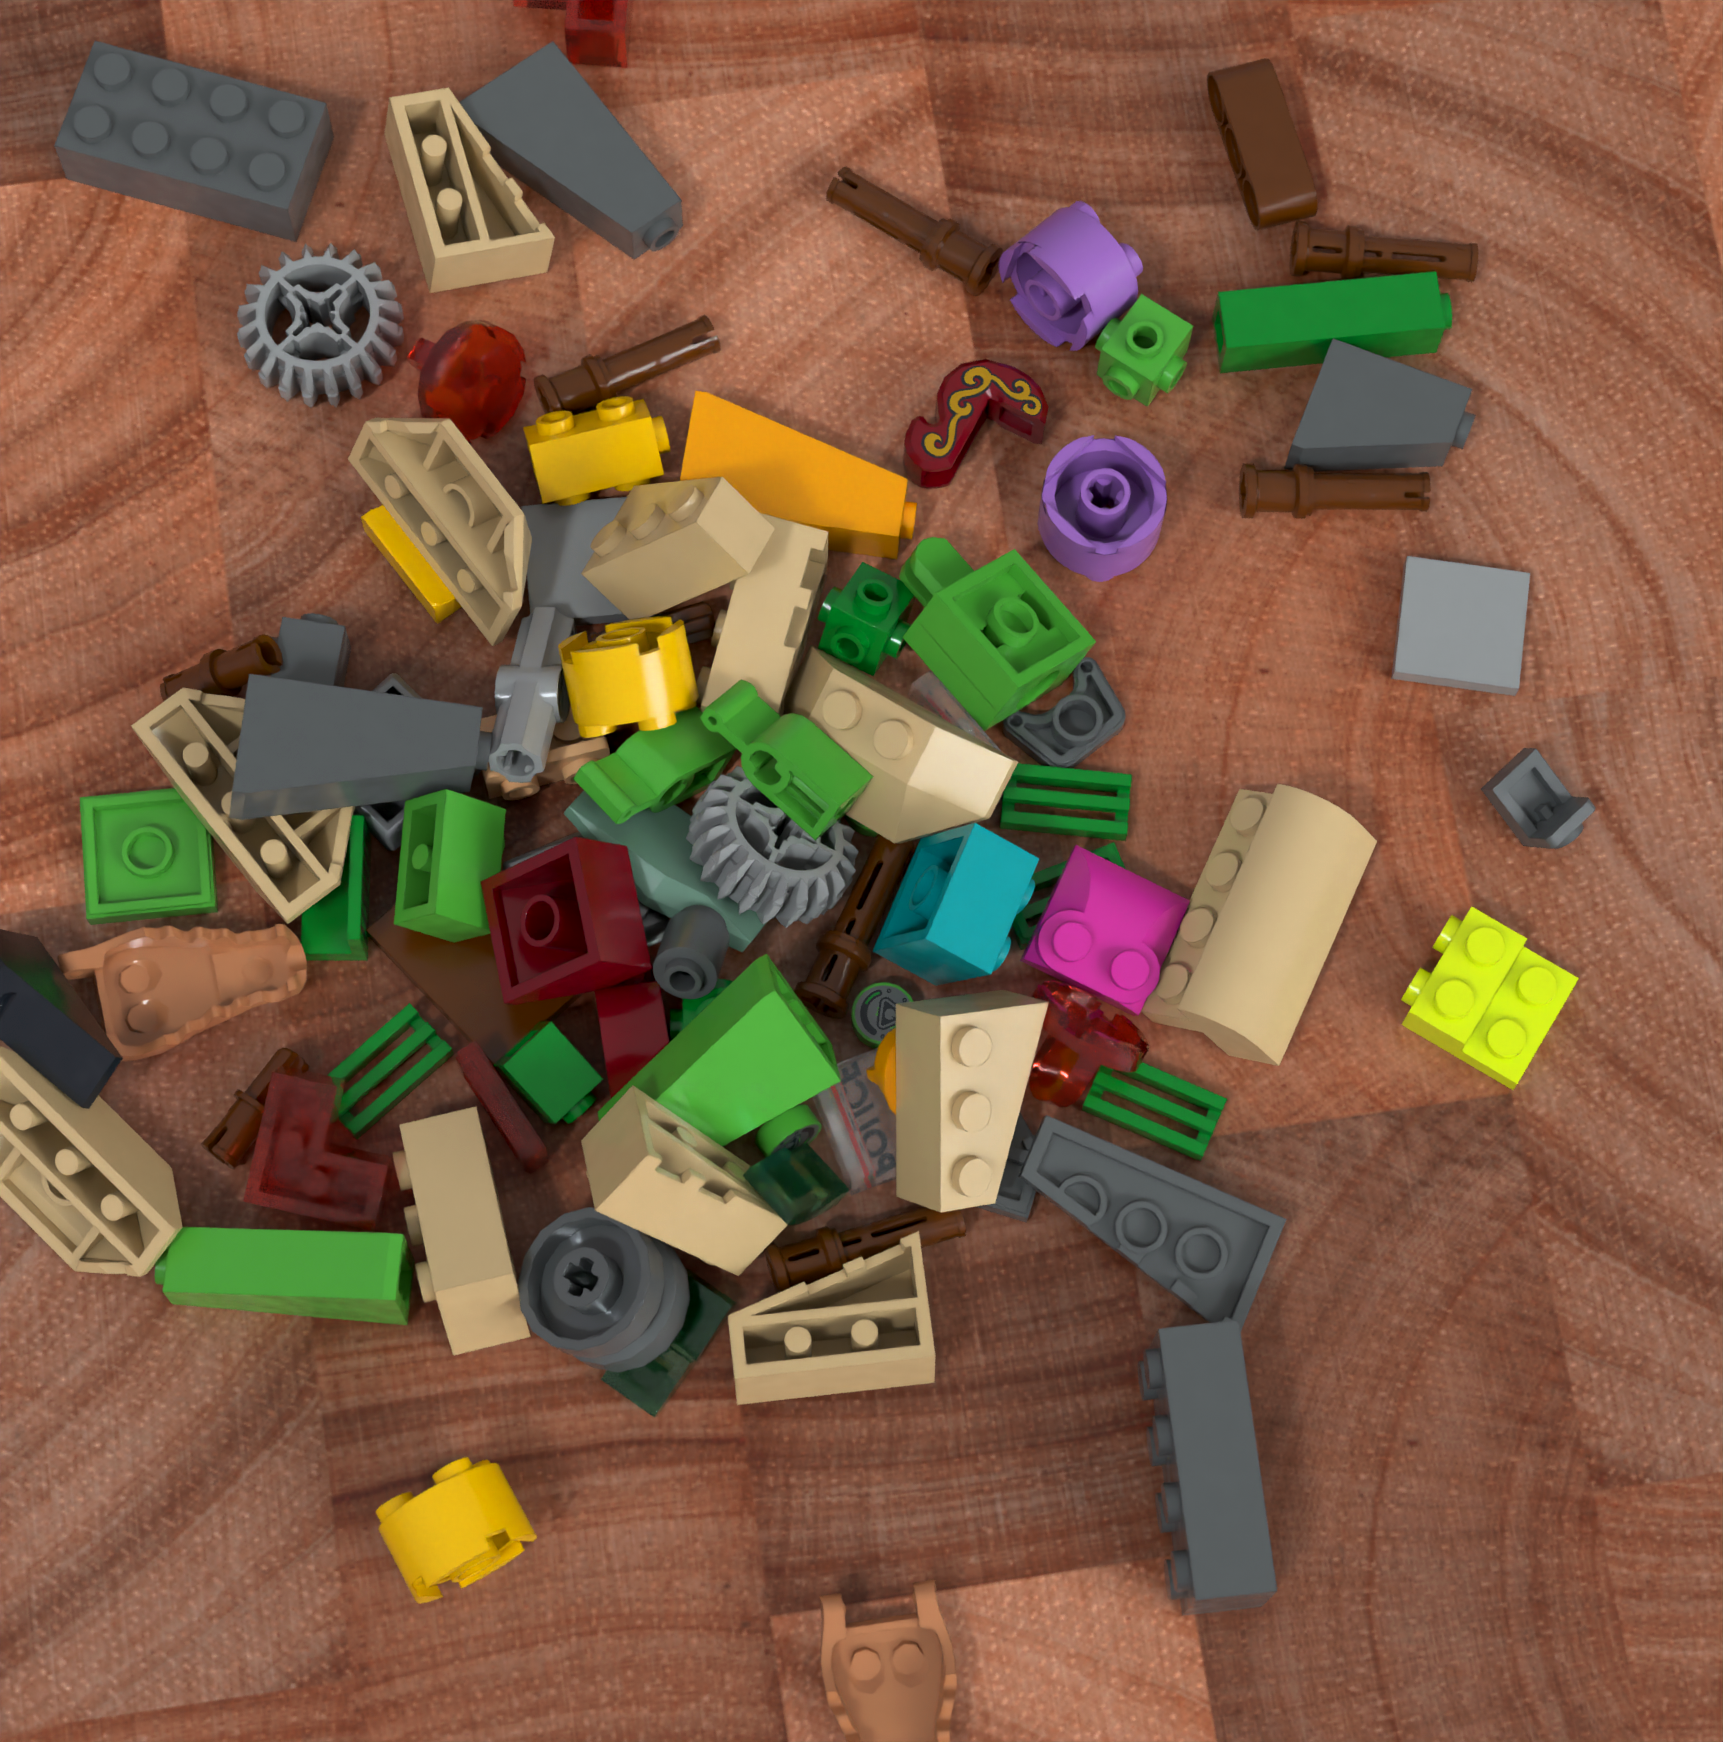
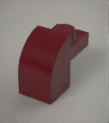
(631, 1026)

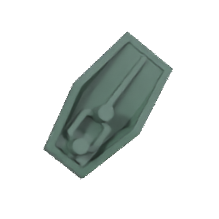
(661, 863)

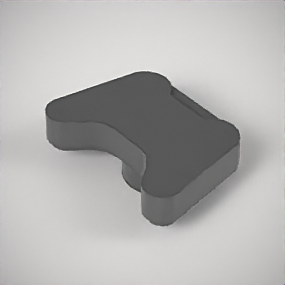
(1073, 726)

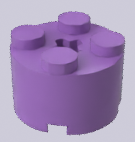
(1071, 276)
(1074, 498)

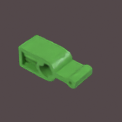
(788, 759)
(657, 768)

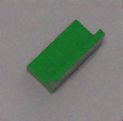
(338, 922)

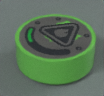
(876, 1011)
(788, 1130)

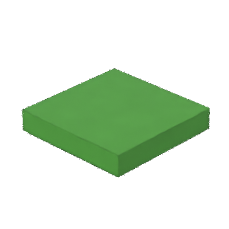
(145, 858)

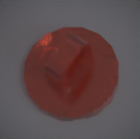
(470, 377)
(1078, 1043)

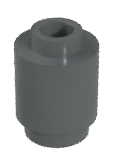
(692, 952)

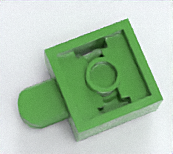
(991, 631)

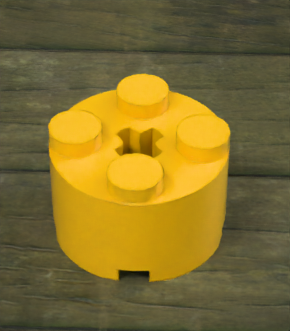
(629, 675)
(455, 1528)

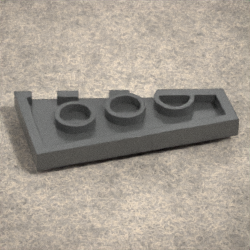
(1168, 1225)

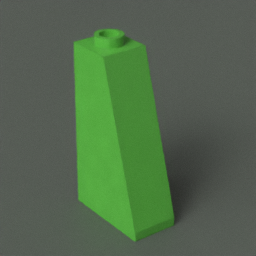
(740, 1059)
(290, 1272)

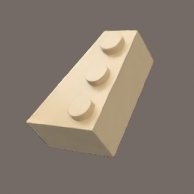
(458, 199)
(675, 544)
(769, 616)
(960, 1093)
(676, 1184)
(461, 1230)
(839, 1333)

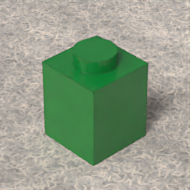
(549, 1074)

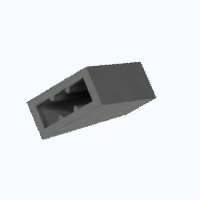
(1378, 415)

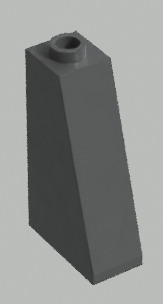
(575, 153)
(348, 748)

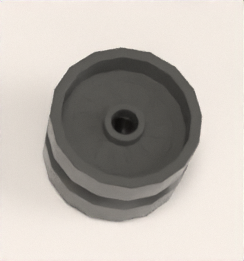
(603, 1291)

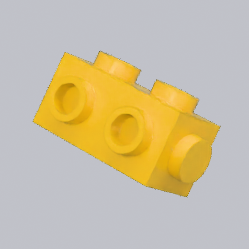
(596, 450)

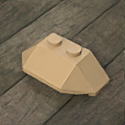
(450, 513)
(922, 766)
(283, 857)
(82, 1176)

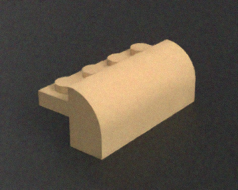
(1261, 922)

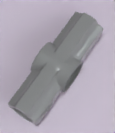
(530, 696)

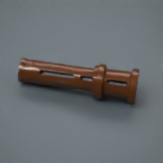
(938, 242)
(1455, 259)
(602, 379)
(1303, 490)
(846, 949)
(829, 1250)

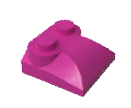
(1105, 931)

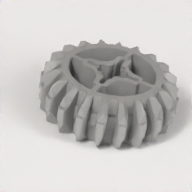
(346, 289)
(764, 856)

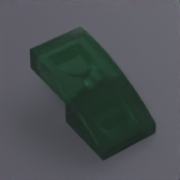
(796, 1184)
(657, 1381)

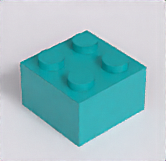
(957, 905)

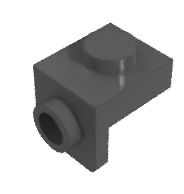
(1537, 802)

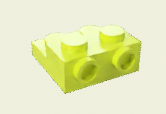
(1487, 997)

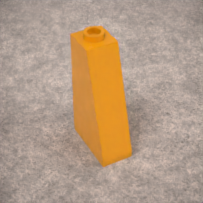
(799, 478)

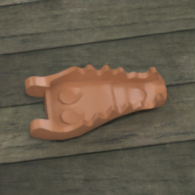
(175, 983)
(889, 1673)

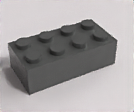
(195, 141)
(1209, 1469)

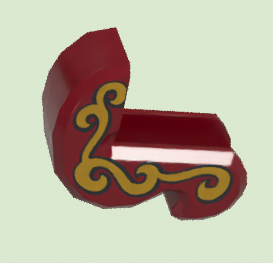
(962, 405)

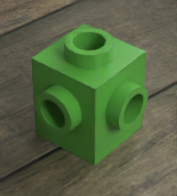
(1143, 351)

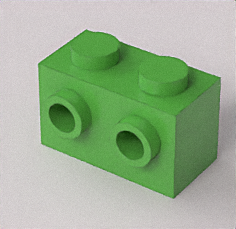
(444, 855)

